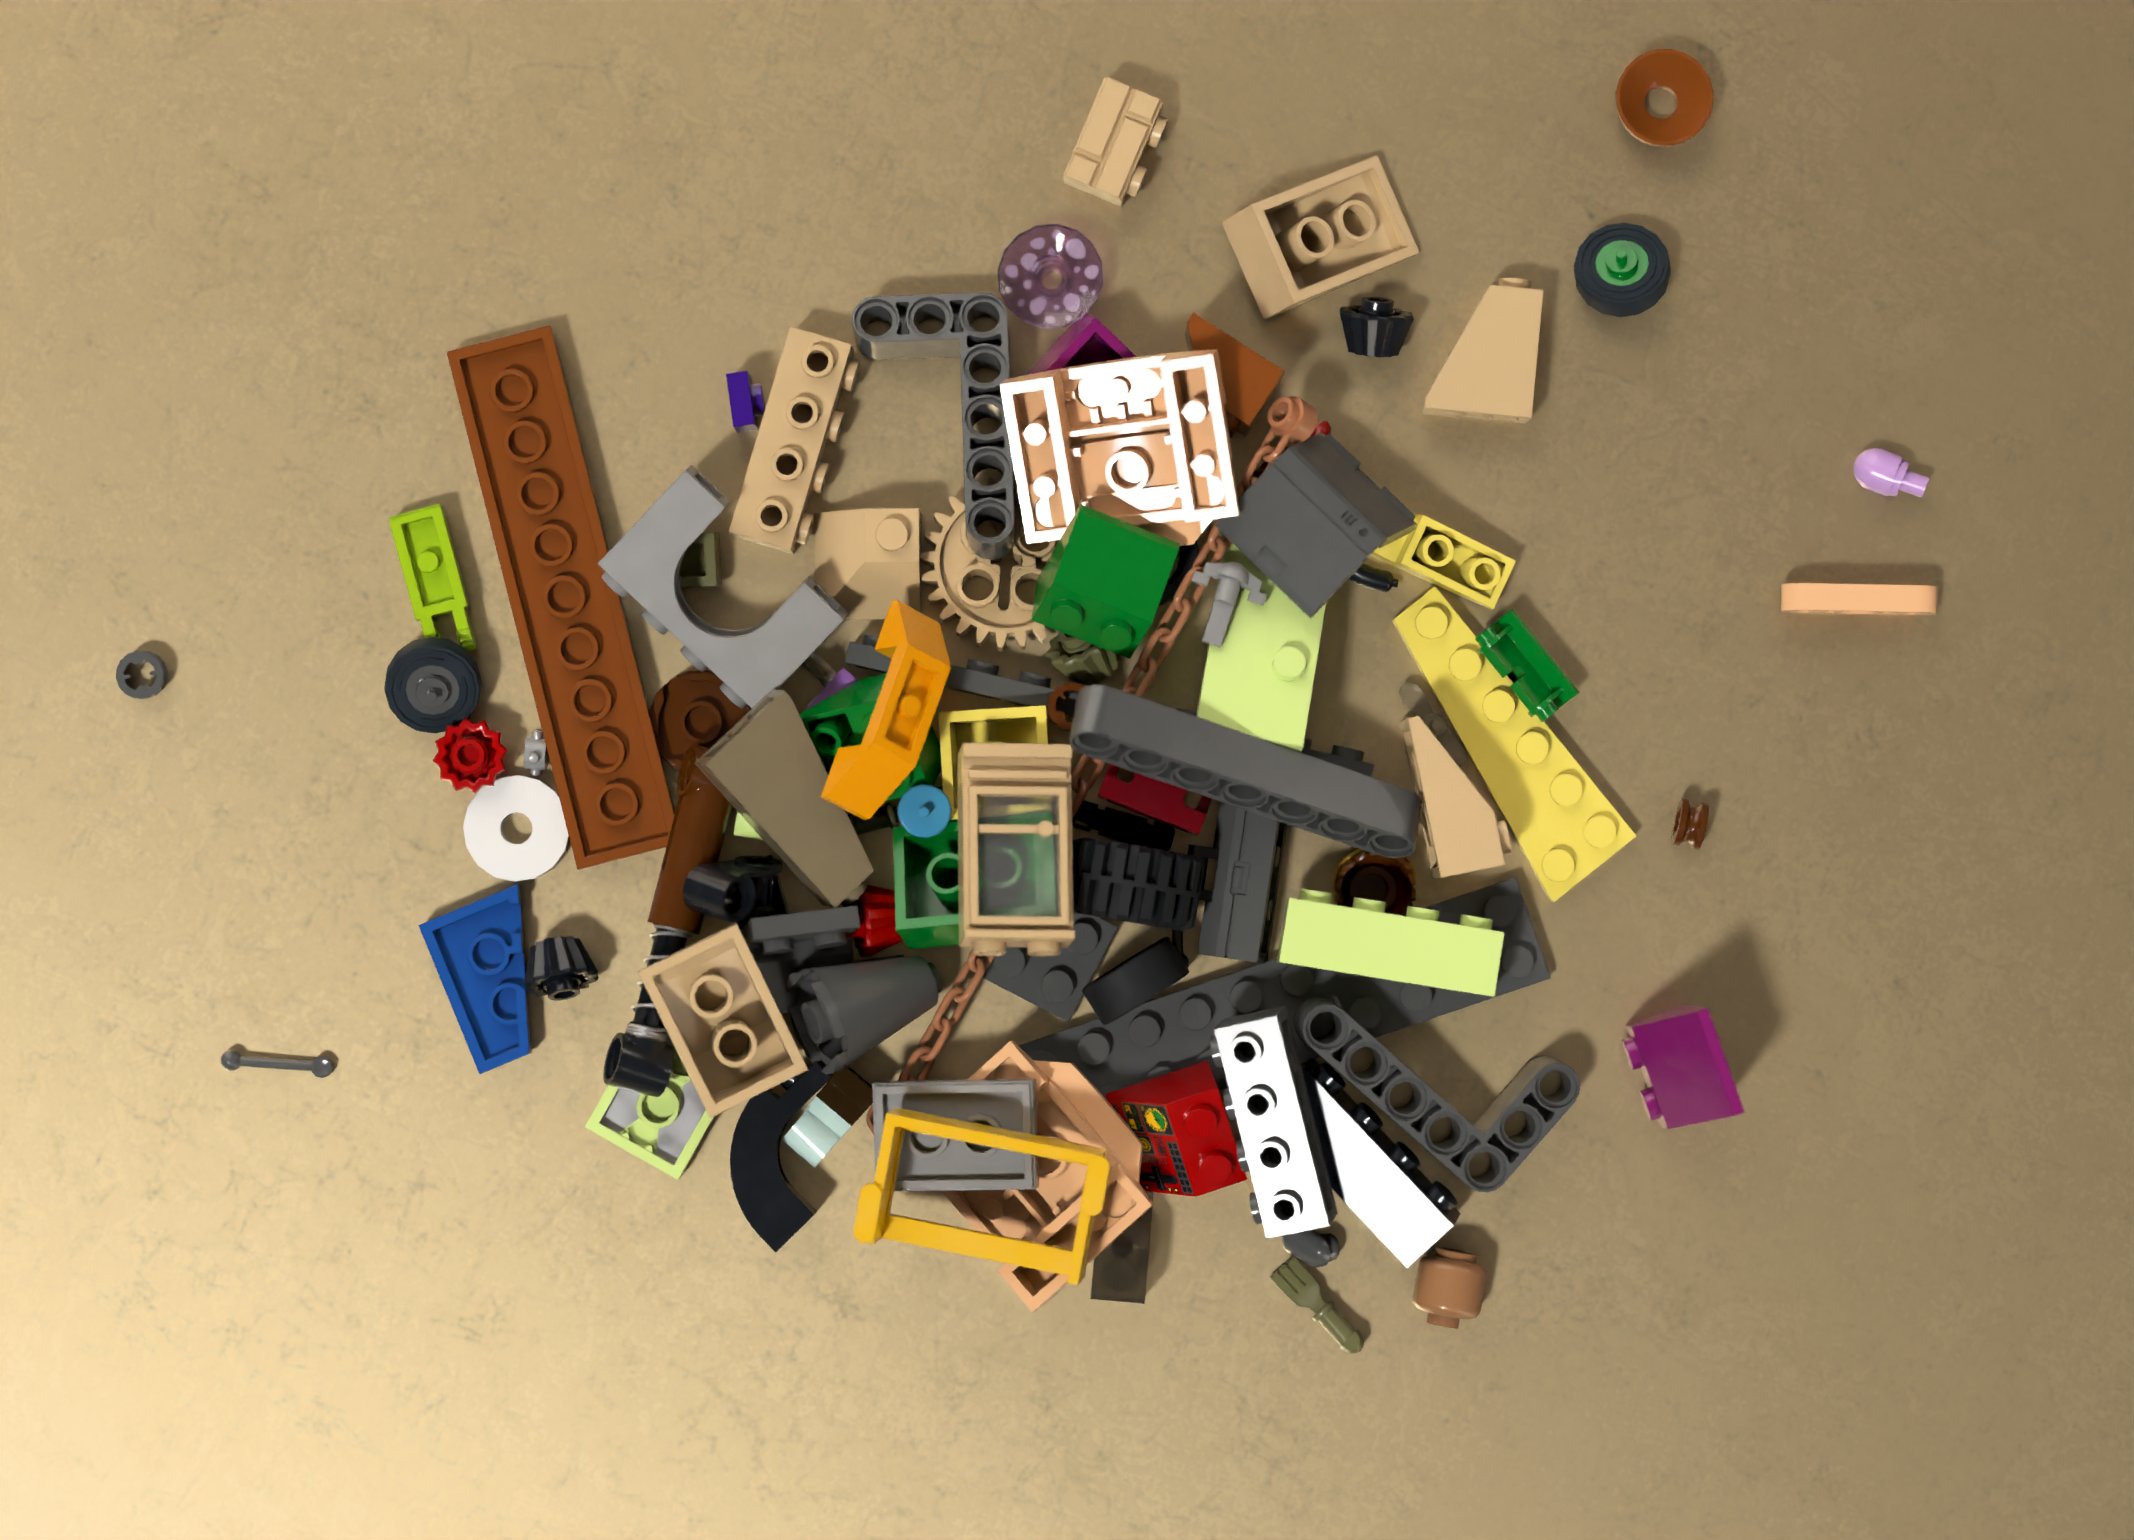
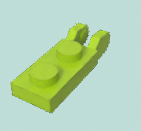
(432, 571)

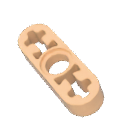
(1858, 599)

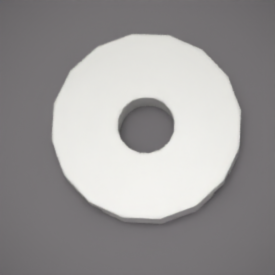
(485, 829)

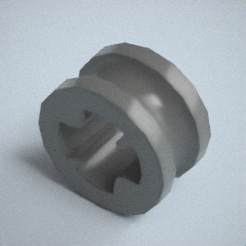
(140, 658)

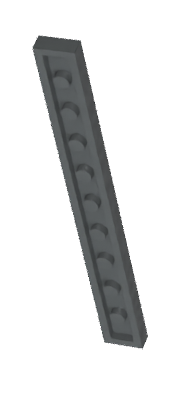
(1034, 690)

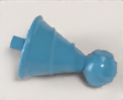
(924, 811)

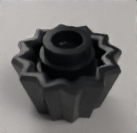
(1375, 327)
(559, 968)

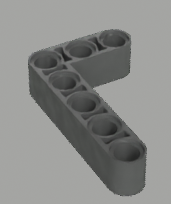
(978, 399)
(1427, 1106)

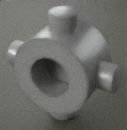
(535, 753)

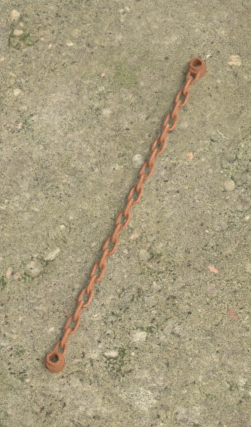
(1294, 423)

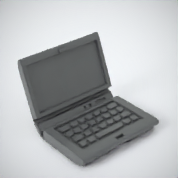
(1314, 521)

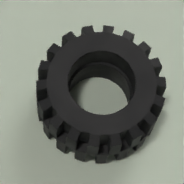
(1136, 883)

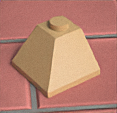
(869, 559)

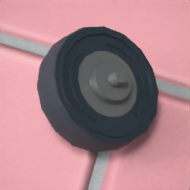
(432, 684)

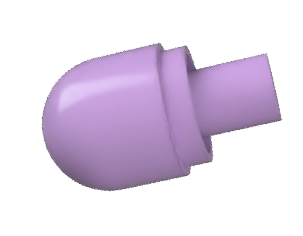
(1887, 473)

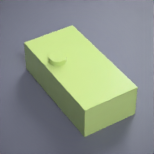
(1264, 667)

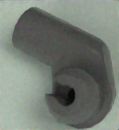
(1312, 1247)

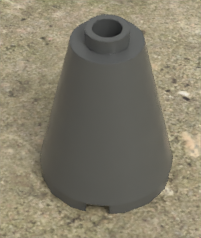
(858, 1005)

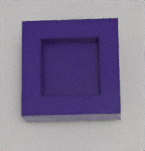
(745, 401)

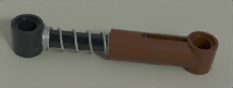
(640, 1057)

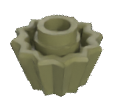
(1081, 660)

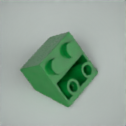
(843, 723)

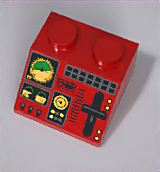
(1182, 1132)

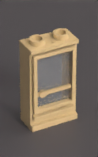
(1015, 847)

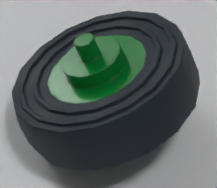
(1622, 269)

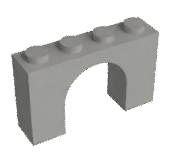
(746, 660)

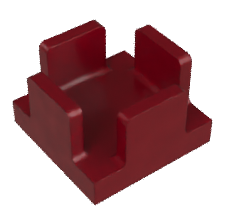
(1154, 800)

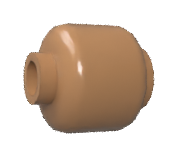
(1449, 1286)

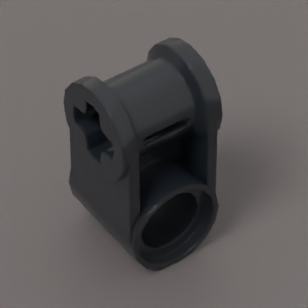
(733, 888)

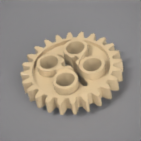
(957, 564)

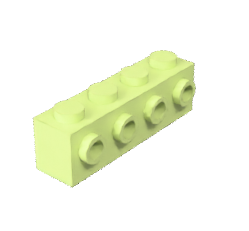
(1390, 945)

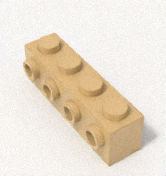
(792, 441)

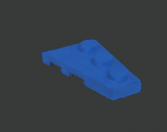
(484, 973)

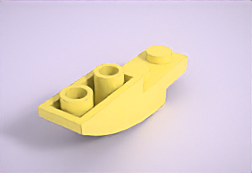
(1449, 561)

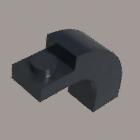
(755, 1162)

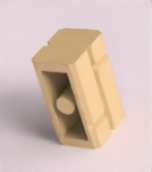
(1114, 142)

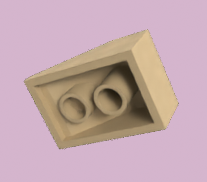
(1319, 236)
(1454, 816)
(722, 1020)

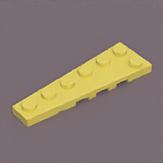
(1533, 779)

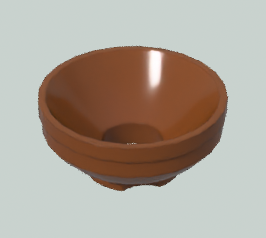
(1682, 78)

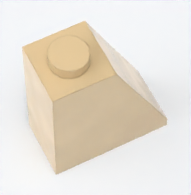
(1494, 359)

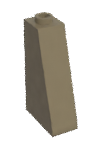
(776, 785)

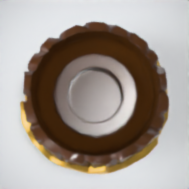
(1377, 879)

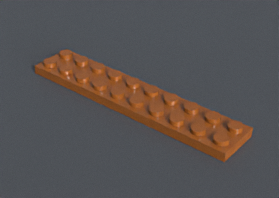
(562, 608)

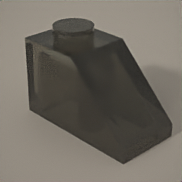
(1122, 1267)

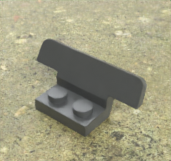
(799, 942)

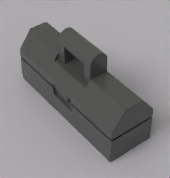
(1244, 896)

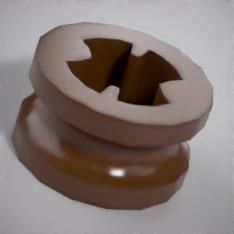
(1058, 717)
(1690, 824)

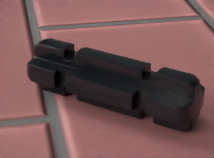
(1123, 826)

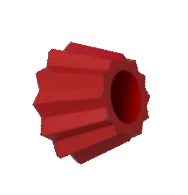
(470, 755)
(877, 921)

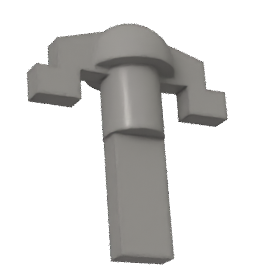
(1231, 577)

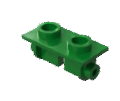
(1533, 671)

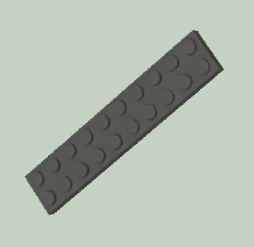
(1178, 1026)

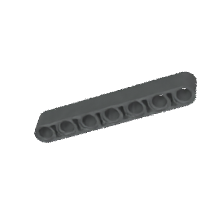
(1245, 771)

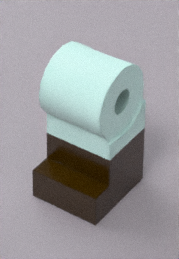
(830, 1115)

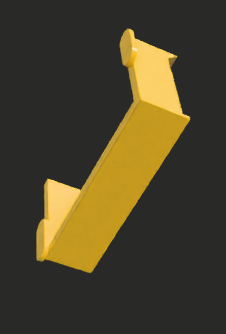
(875, 1199)

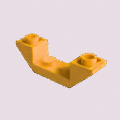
(919, 668)

